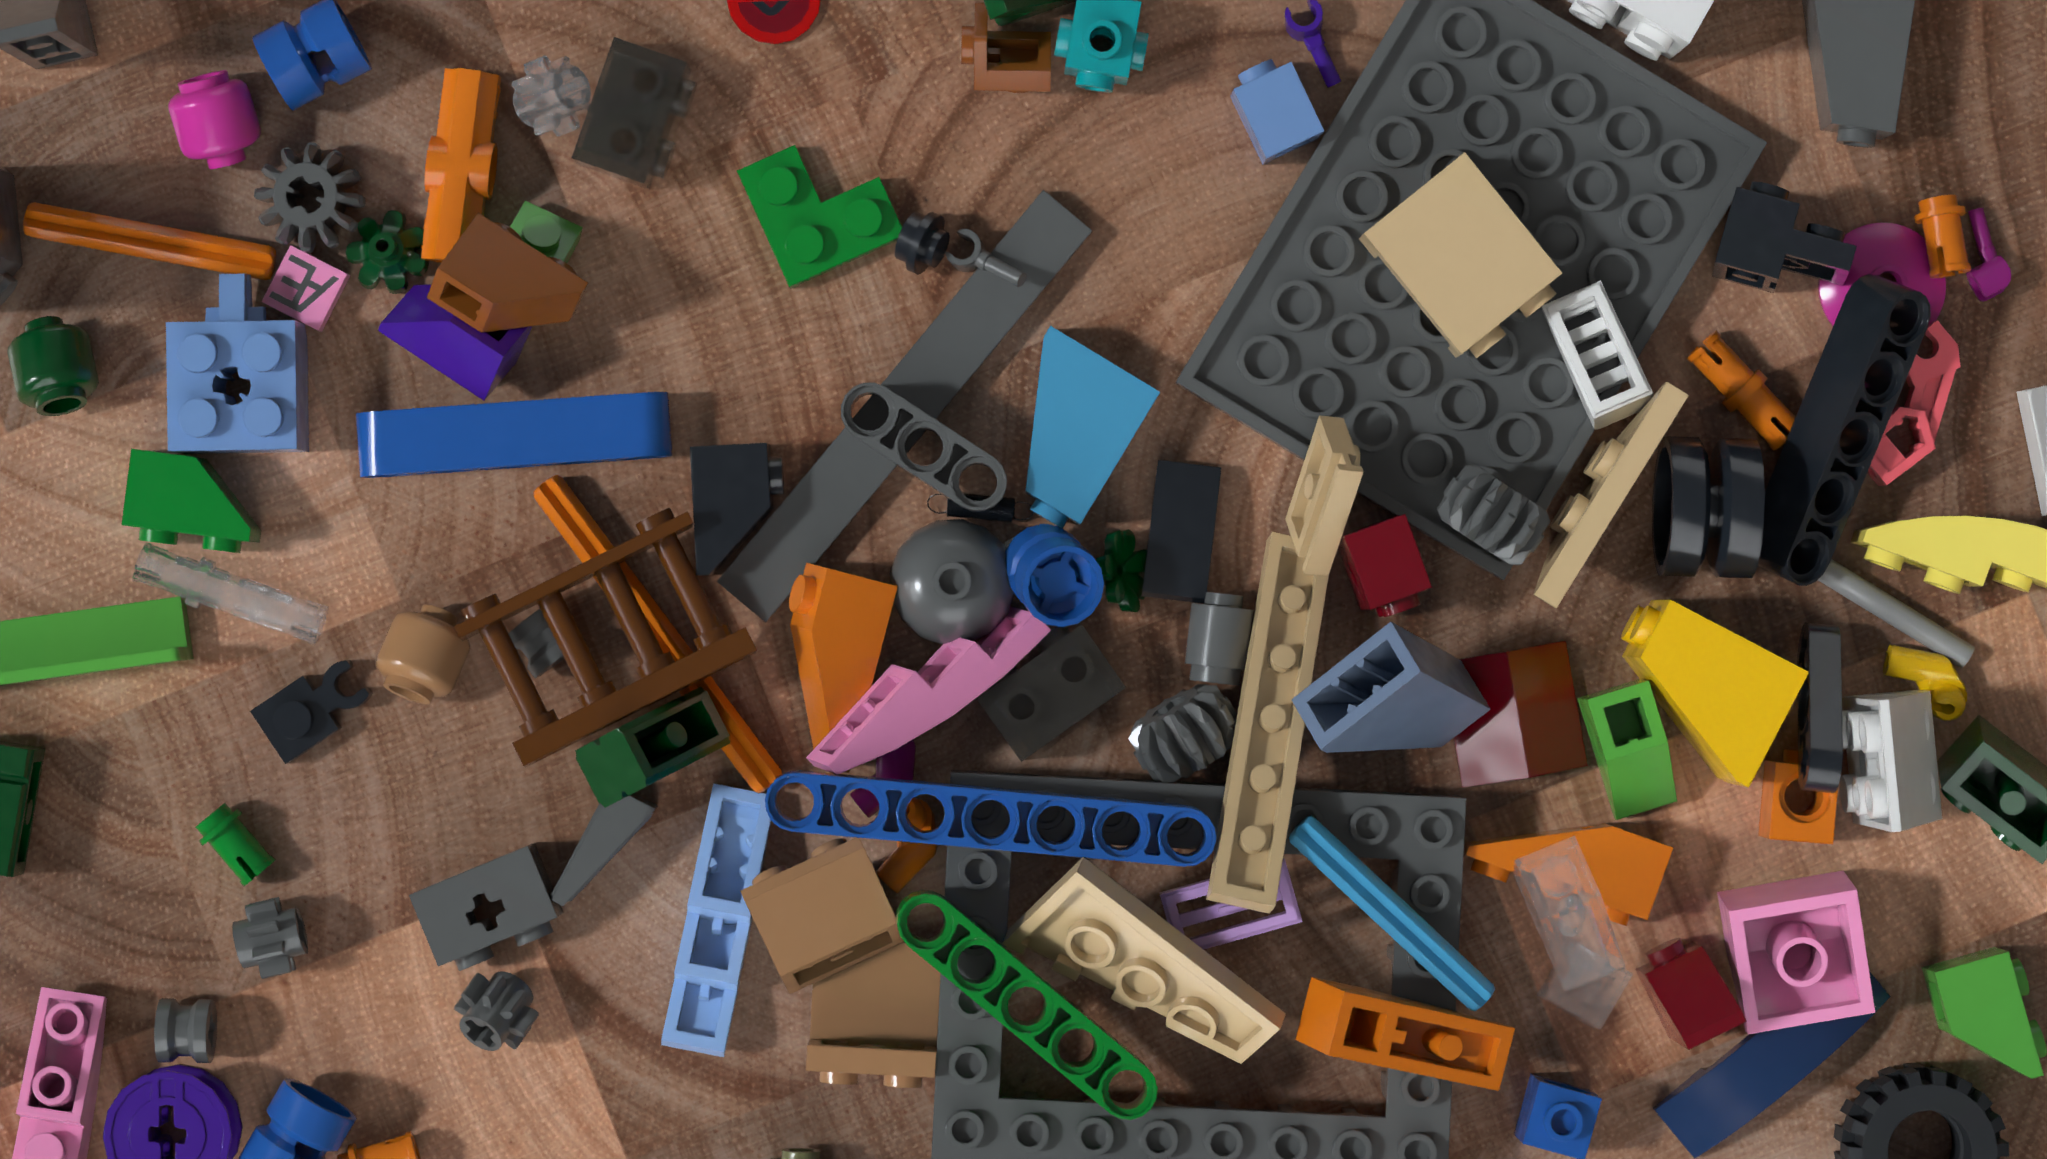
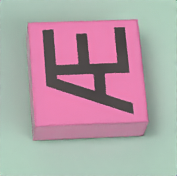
(306, 288)

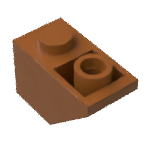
(503, 282)

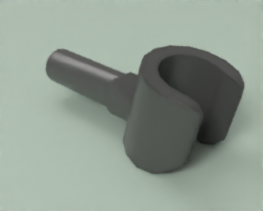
(985, 261)

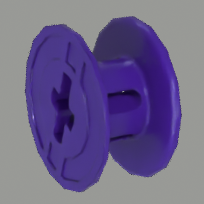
(200, 1107)

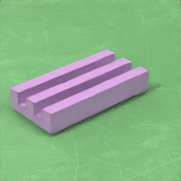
(1236, 932)

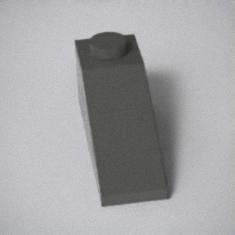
(46, 31)

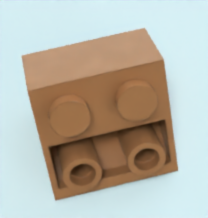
(822, 913)

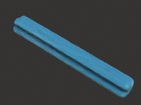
(1391, 913)

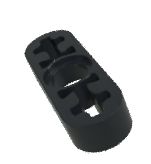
(1820, 708)

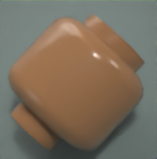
(422, 654)

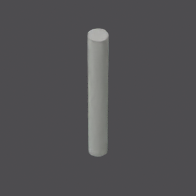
(1897, 614)

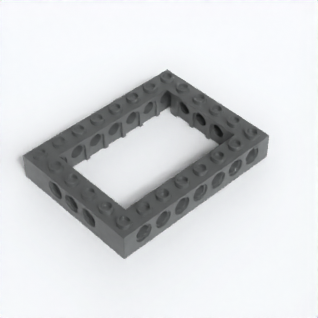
(979, 1124)

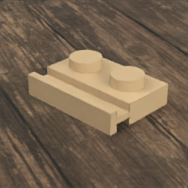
(1324, 495)

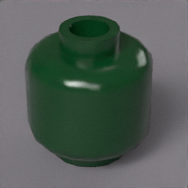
(53, 366)

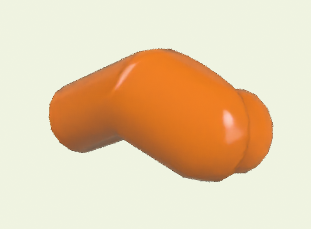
(909, 856)

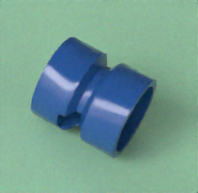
(289, 58)
(1053, 575)
(301, 1125)

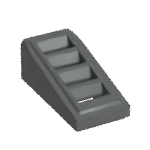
(601, 841)

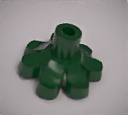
(396, 260)
(1121, 570)

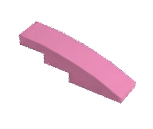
(912, 702)

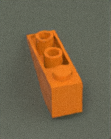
(1622, 863)

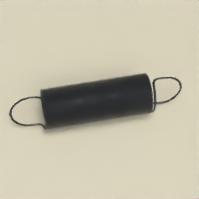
(1002, 511)

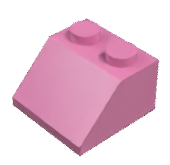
(1797, 951)

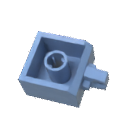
(262, 351)

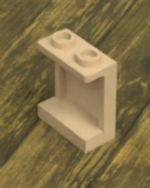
(1463, 257)

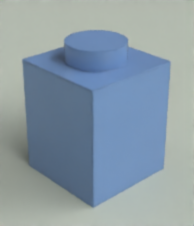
(1275, 110)

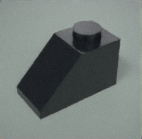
(730, 497)

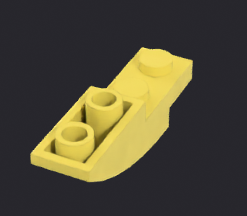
(1960, 550)

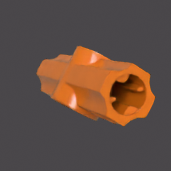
(460, 158)

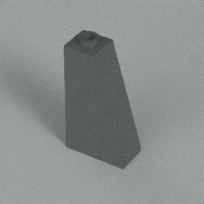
(1858, 65)

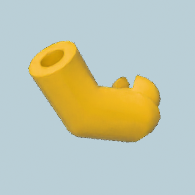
(1931, 673)

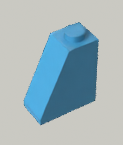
(1080, 426)

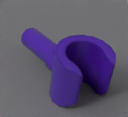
(1314, 42)

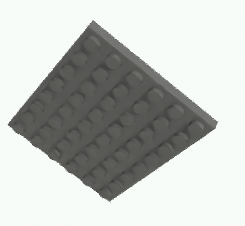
(1588, 154)

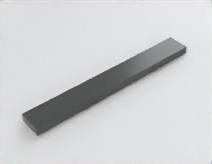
(926, 378)

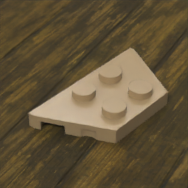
(1612, 473)

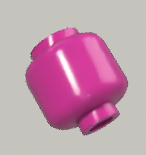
(214, 118)

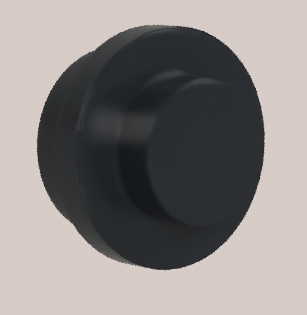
(922, 242)

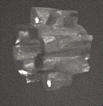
(551, 95)

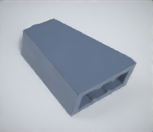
(1391, 697)

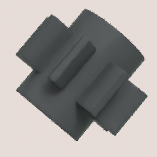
(270, 937)
(496, 1011)

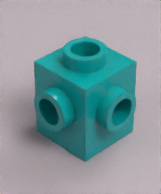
(1102, 19)

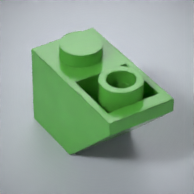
(1630, 747)
(1983, 1006)

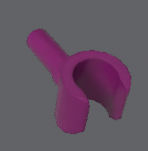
(1994, 273)

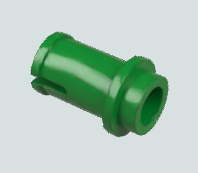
(234, 843)

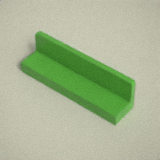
(94, 640)

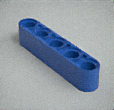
(513, 434)

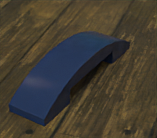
(1753, 1077)

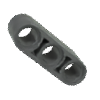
(905, 420)

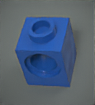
(1557, 1117)

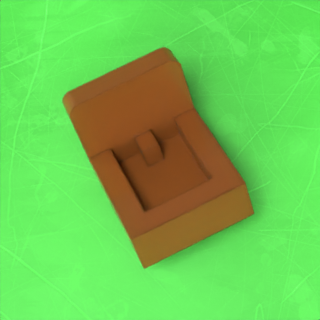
(1006, 58)

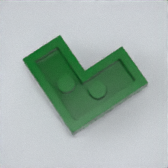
(813, 234)

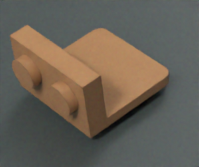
(876, 1021)

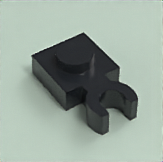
(303, 715)

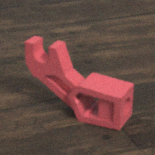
(1927, 397)

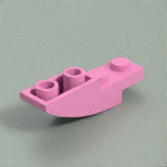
(61, 1076)

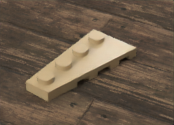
(1121, 943)

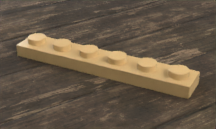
(1267, 731)

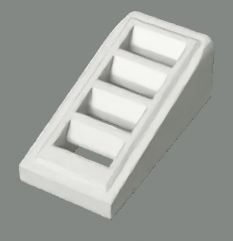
(1620, 405)

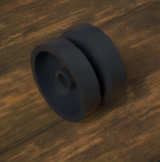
(1708, 507)

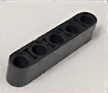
(1840, 426)

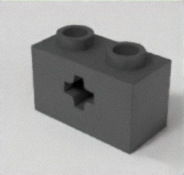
(448, 908)

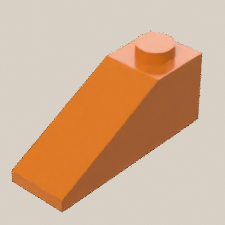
(836, 640)
(1403, 1034)

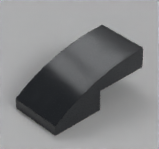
(1181, 531)

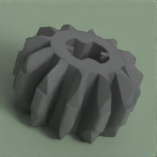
(322, 177)
(1493, 515)
(1184, 733)

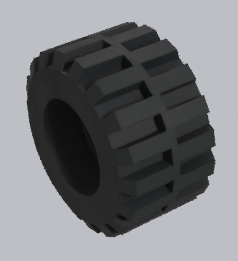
(1916, 1089)

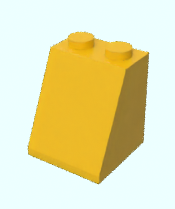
(1712, 685)

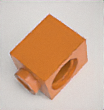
(1780, 823)

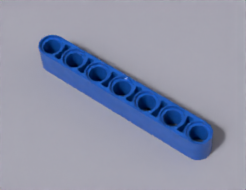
(1019, 836)

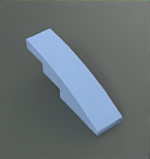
(717, 922)

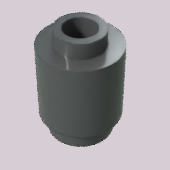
(1218, 639)

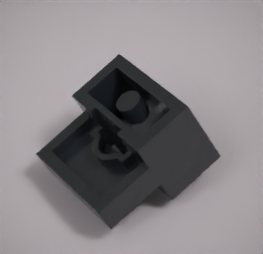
(1762, 242)

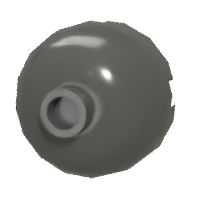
(951, 581)

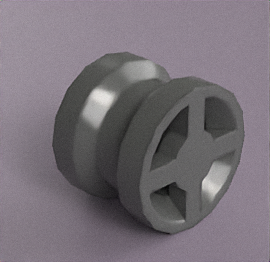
(537, 644)
(185, 1030)

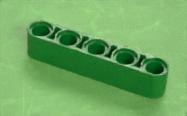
(1047, 1028)

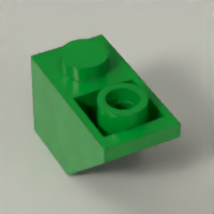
(186, 496)

